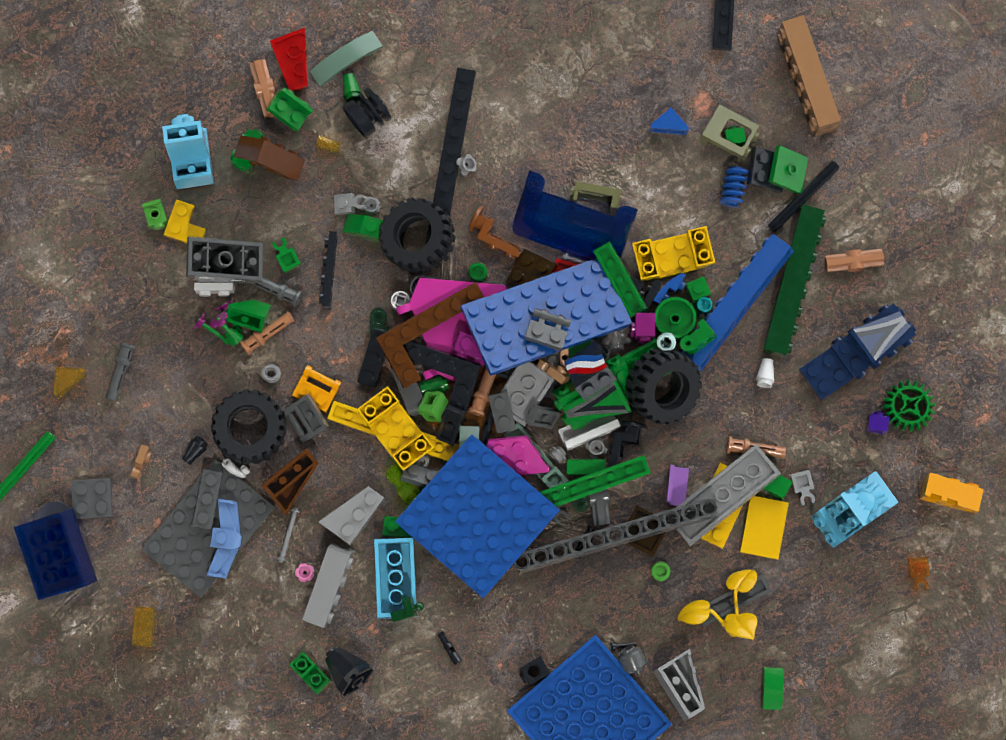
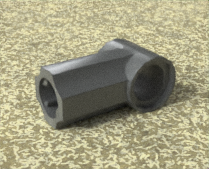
(600, 511)

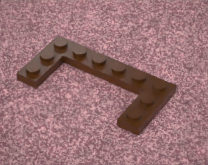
(394, 339)

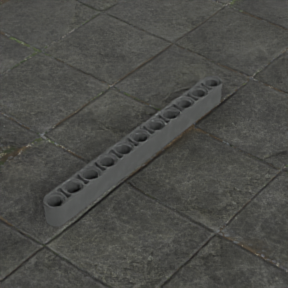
(626, 537)

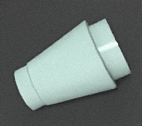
(663, 344)

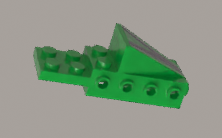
(607, 401)

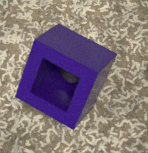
(877, 423)

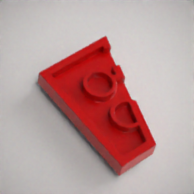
(292, 58)

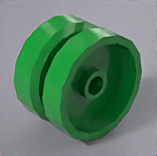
(675, 308)

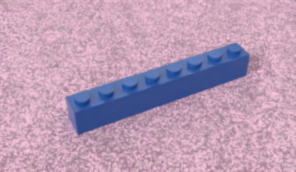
(742, 295)

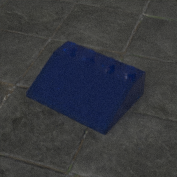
(55, 554)

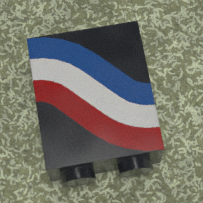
(589, 370)

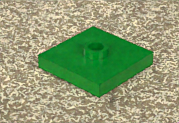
(788, 169)

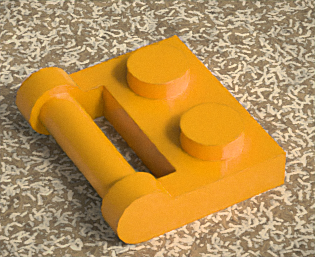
(321, 397)

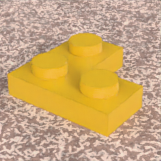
(178, 224)

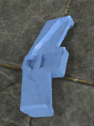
(226, 539)

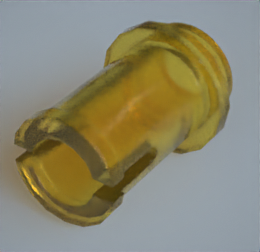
(328, 144)

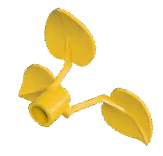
(735, 624)

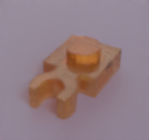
(919, 570)

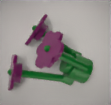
(232, 335)

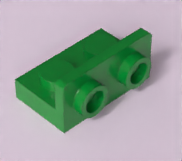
(289, 109)

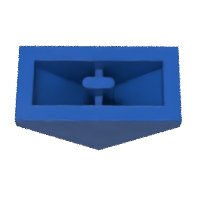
(669, 124)

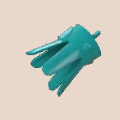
(704, 305)

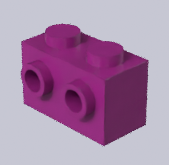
(643, 328)
(465, 346)

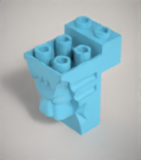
(188, 152)
(854, 509)

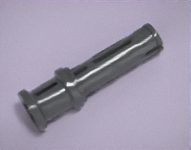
(281, 291)
(122, 362)

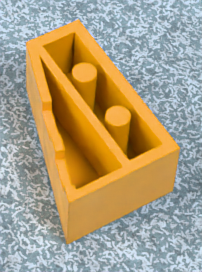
(951, 493)

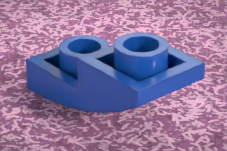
(672, 286)

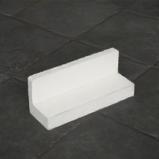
(592, 430)

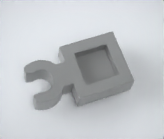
(347, 203)
(802, 484)

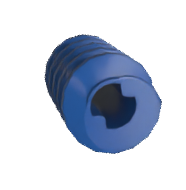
(733, 186)

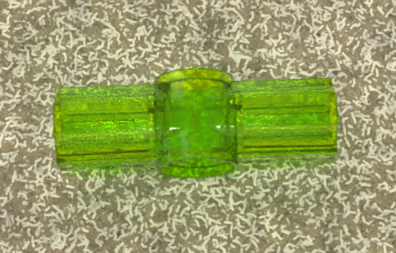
(405, 490)

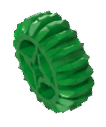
(904, 400)

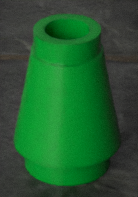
(350, 88)

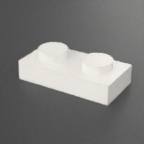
(207, 289)

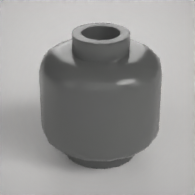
(632, 660)

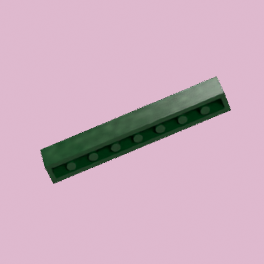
(793, 281)

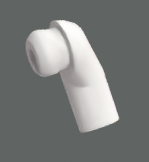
(233, 469)

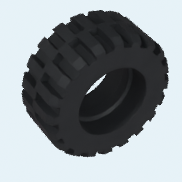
(398, 222)
(679, 398)
(248, 401)

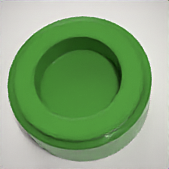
(660, 571)

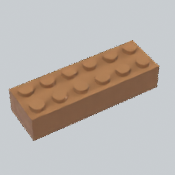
(808, 76)

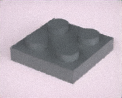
(92, 498)

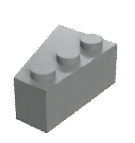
(681, 685)

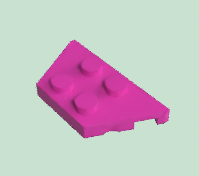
(518, 454)

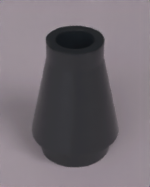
(195, 448)

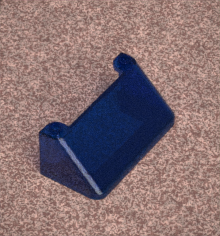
(568, 224)

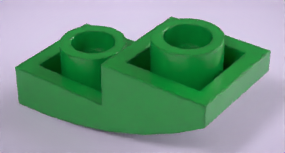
(310, 673)
(772, 688)

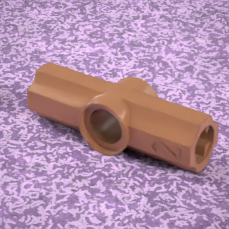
(263, 85)
(854, 260)

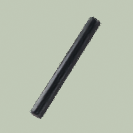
(804, 196)

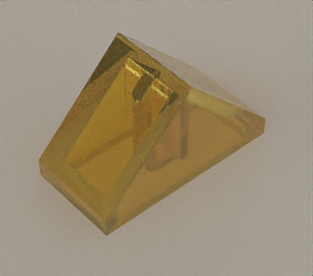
(66, 378)

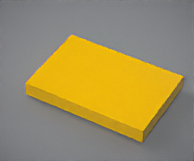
(764, 527)

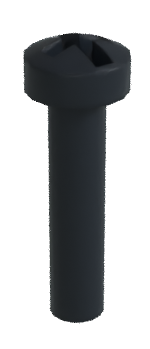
(621, 645)

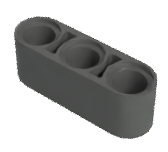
(411, 396)

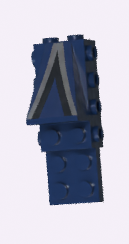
(859, 351)

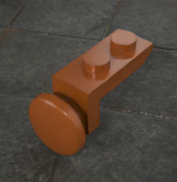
(485, 224)

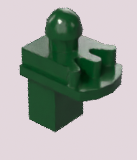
(409, 611)

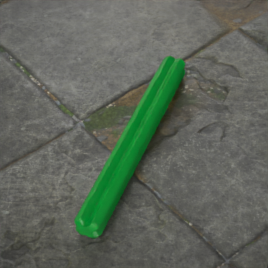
(25, 464)

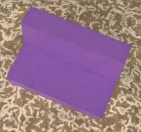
(676, 485)

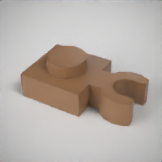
(557, 372)
(143, 457)

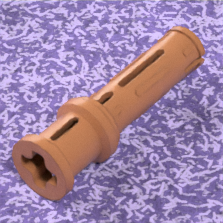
(258, 338)
(481, 396)
(743, 446)

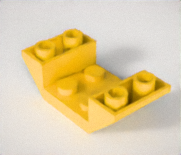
(674, 254)
(395, 428)

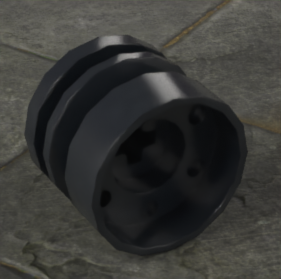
(367, 112)

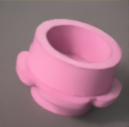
(304, 567)

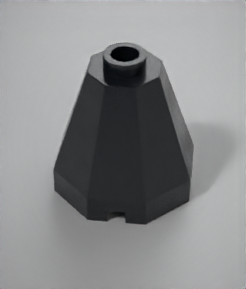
(347, 670)

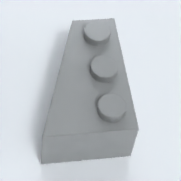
(353, 516)

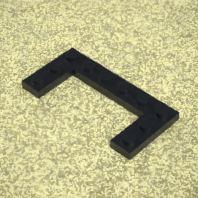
(462, 369)

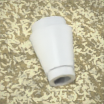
(765, 375)

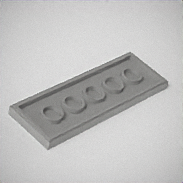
(729, 490)

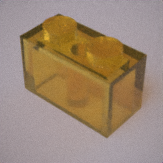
(144, 627)

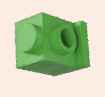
(155, 222)
(433, 406)

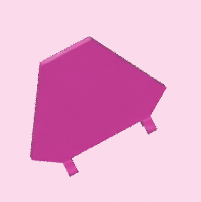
(442, 337)

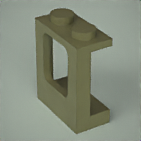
(716, 125)
(596, 193)

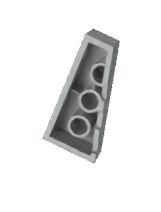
(328, 584)

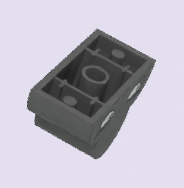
(224, 261)

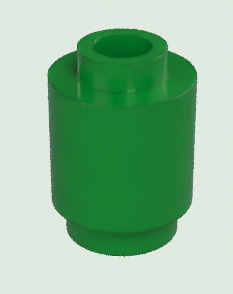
(434, 384)

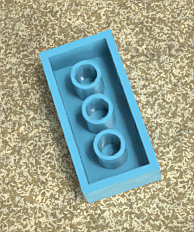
(394, 574)

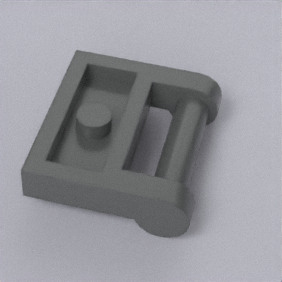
(309, 415)

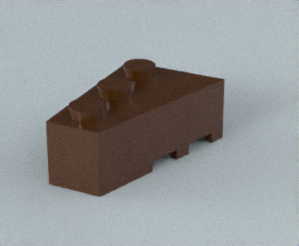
(270, 156)
(290, 479)

